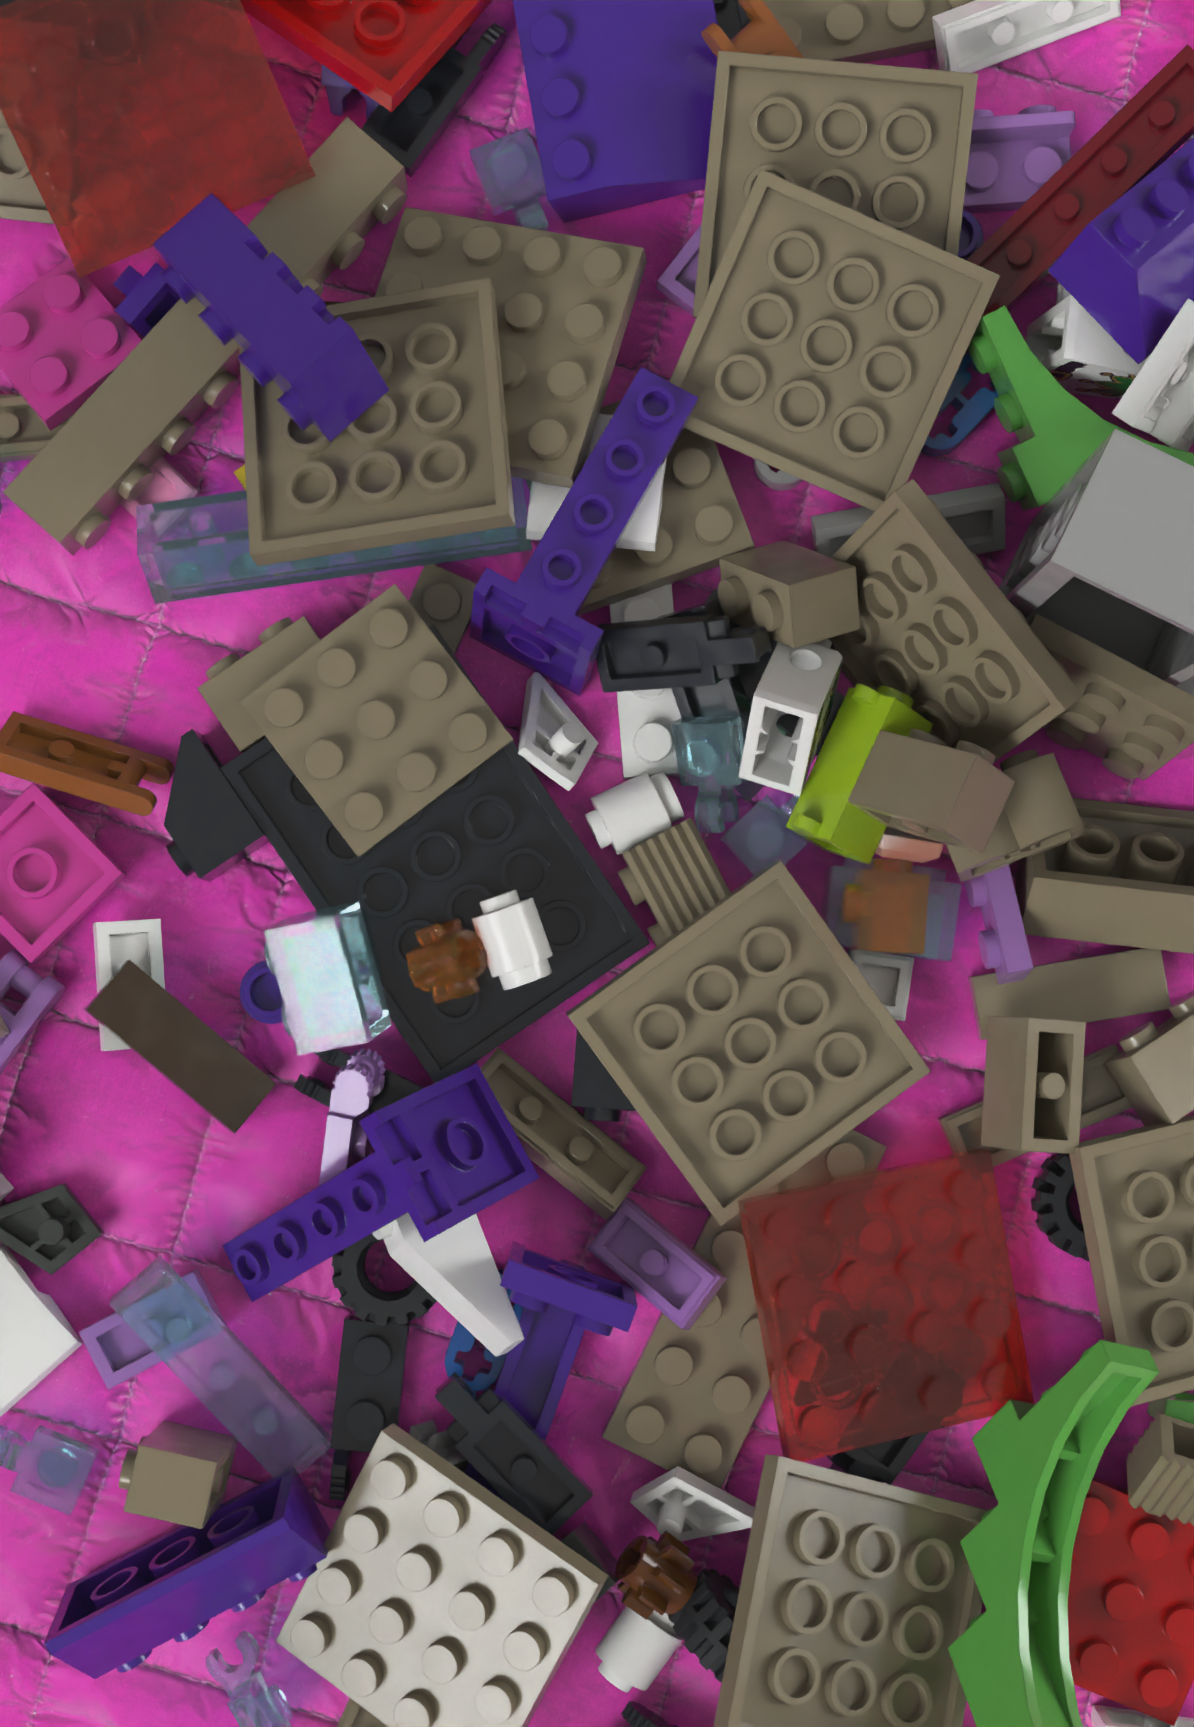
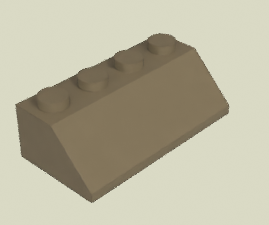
(1117, 881)

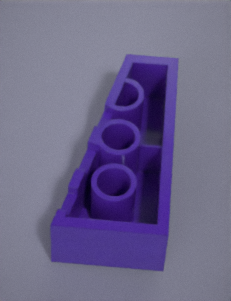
(272, 317)

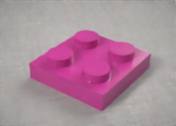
(61, 342)
(47, 873)

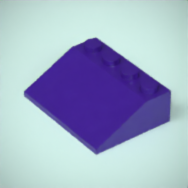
(618, 99)

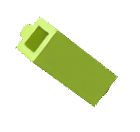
(823, 807)

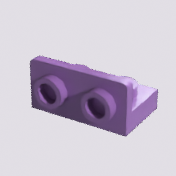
(1014, 156)

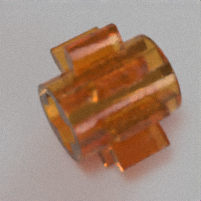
(447, 961)

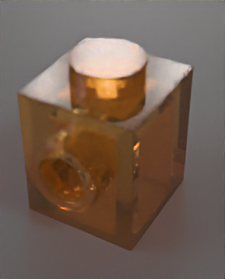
(887, 908)

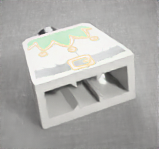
(1081, 352)
(797, 684)

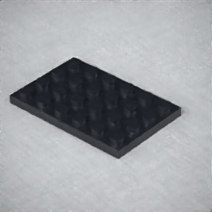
(468, 845)

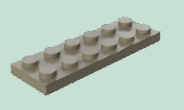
(704, 1385)

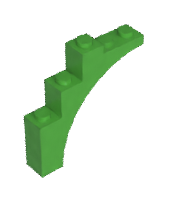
(1050, 423)
(1021, 1551)

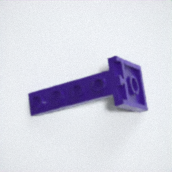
(537, 615)
(434, 1157)
(558, 1307)

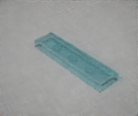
(220, 1370)

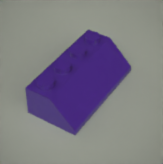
(1137, 257)
(189, 1577)

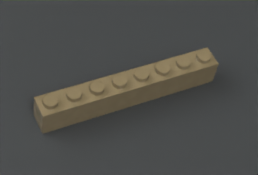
(182, 367)

